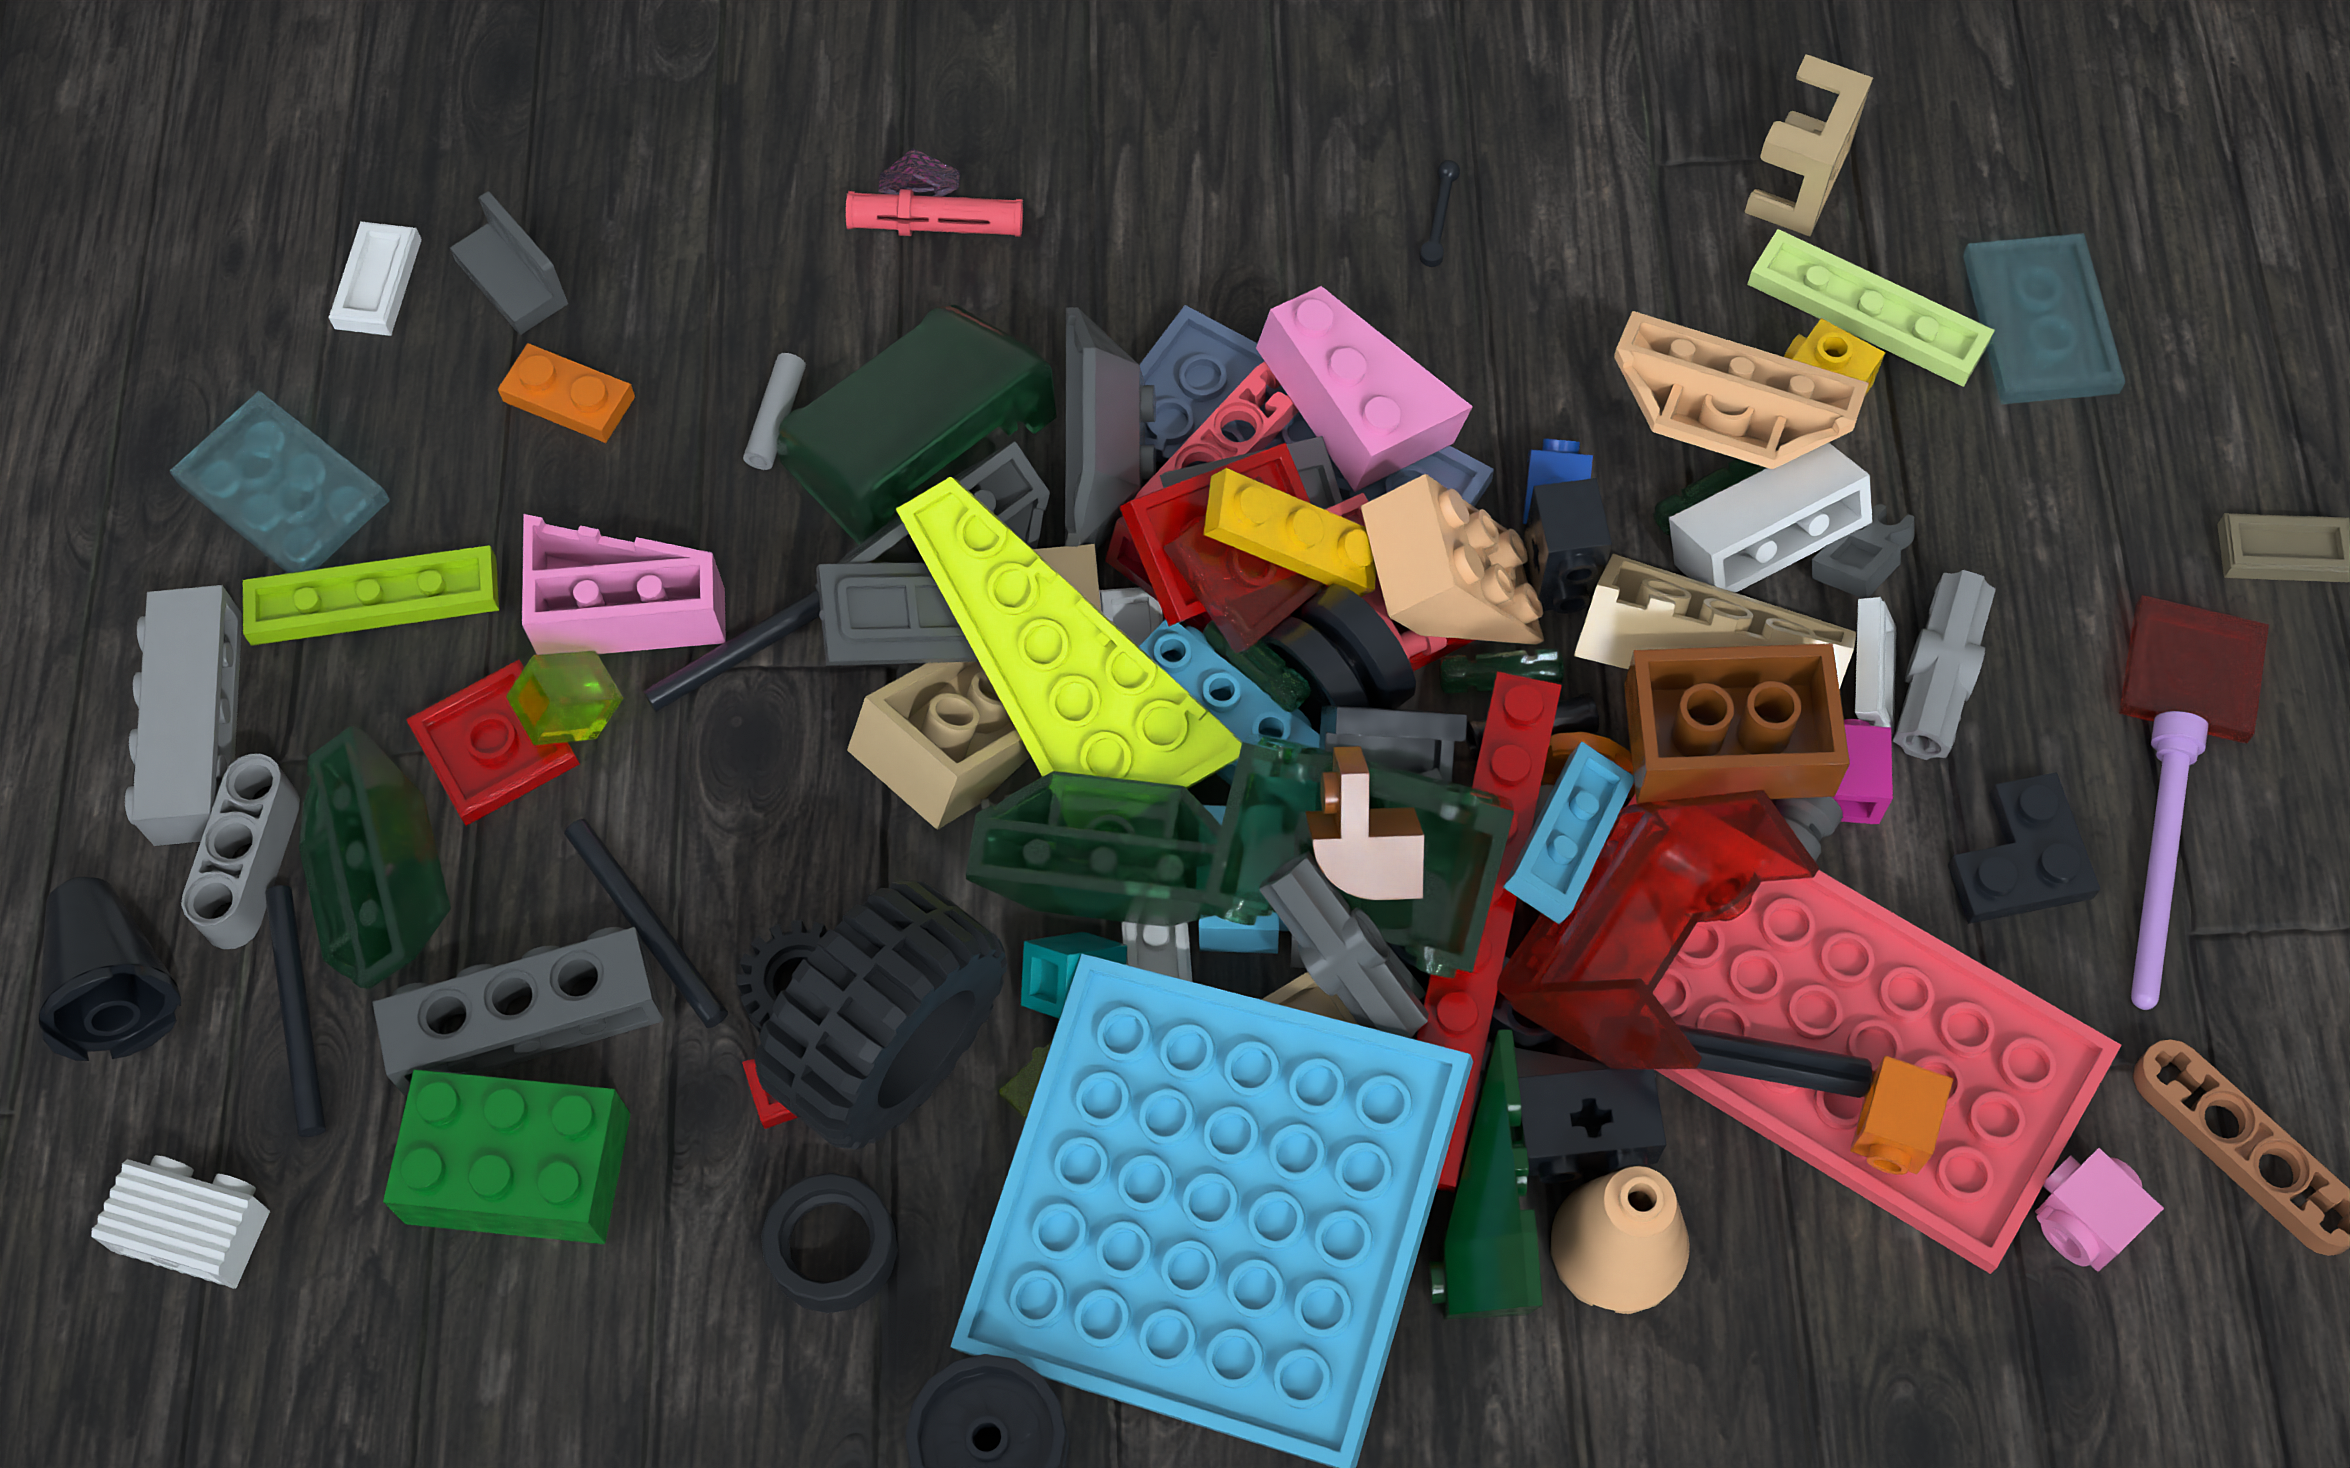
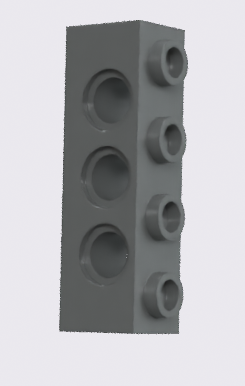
(553, 1022)

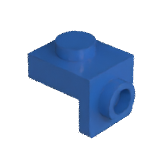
(1555, 464)

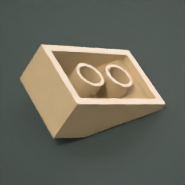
(938, 739)

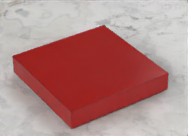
(483, 747)

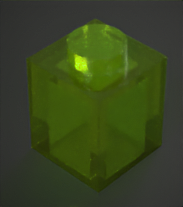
(564, 697)

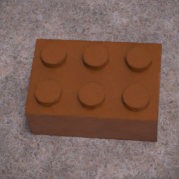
(1736, 721)

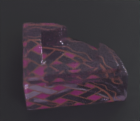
(920, 174)

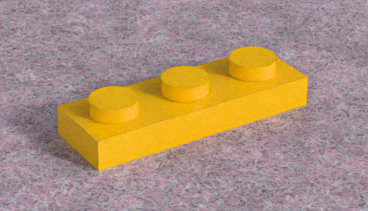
(1289, 532)

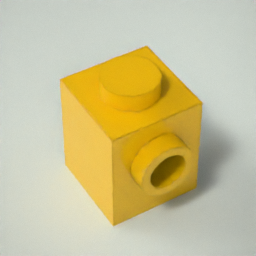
(1837, 352)

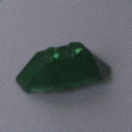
(1098, 849)
(368, 860)

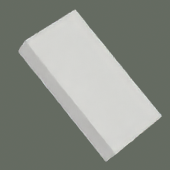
(375, 278)
(1875, 664)

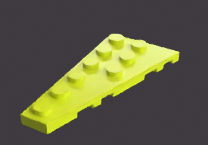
(1058, 664)

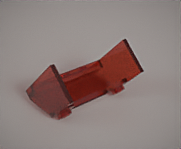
(1643, 898)

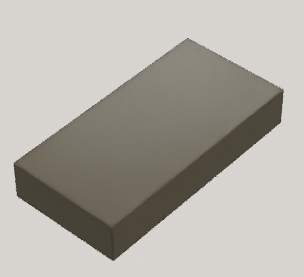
(2285, 547)

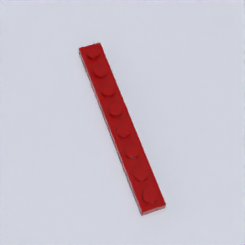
(1513, 767)

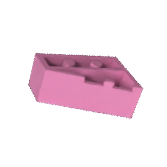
(1358, 388)
(616, 592)

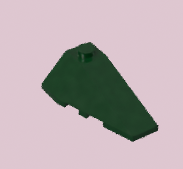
(1487, 1242)

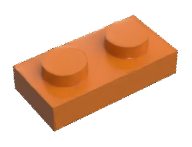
(566, 393)

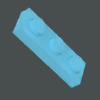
(1569, 833)

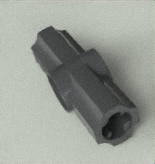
(1342, 948)

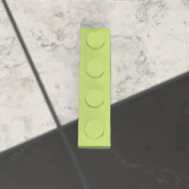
(1870, 307)

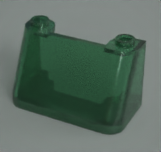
(912, 415)
(1462, 848)

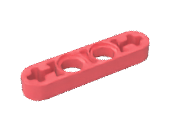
(1242, 404)

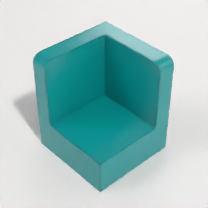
(1052, 963)

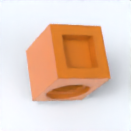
(1901, 1117)

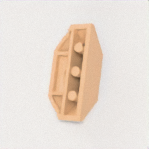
(1733, 394)

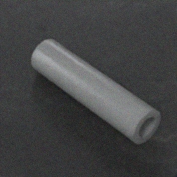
(774, 408)

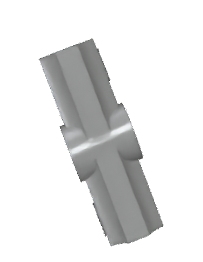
(1944, 665)

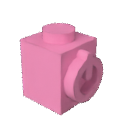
(2094, 1209)

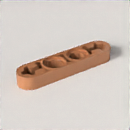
(2241, 1155)

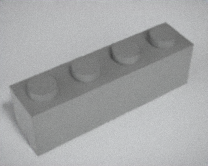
(184, 711)

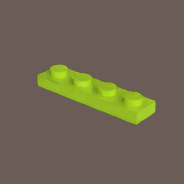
(370, 595)

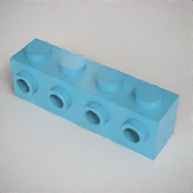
(1224, 689)

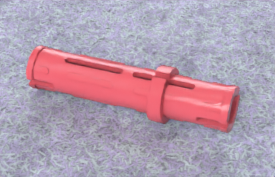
(933, 213)

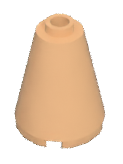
(1621, 1240)

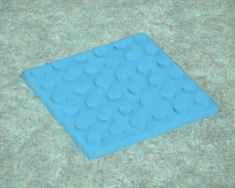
(1216, 1209)

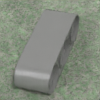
(232, 824)

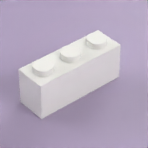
(1771, 519)

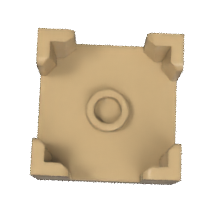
(1812, 146)

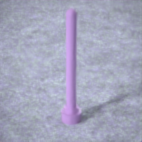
(2178, 742)

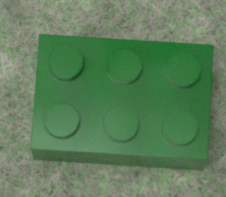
(508, 1156)

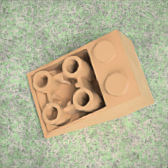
(1450, 566)

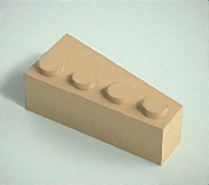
(1658, 609)

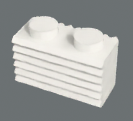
(182, 1221)

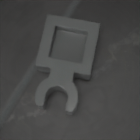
(1864, 557)

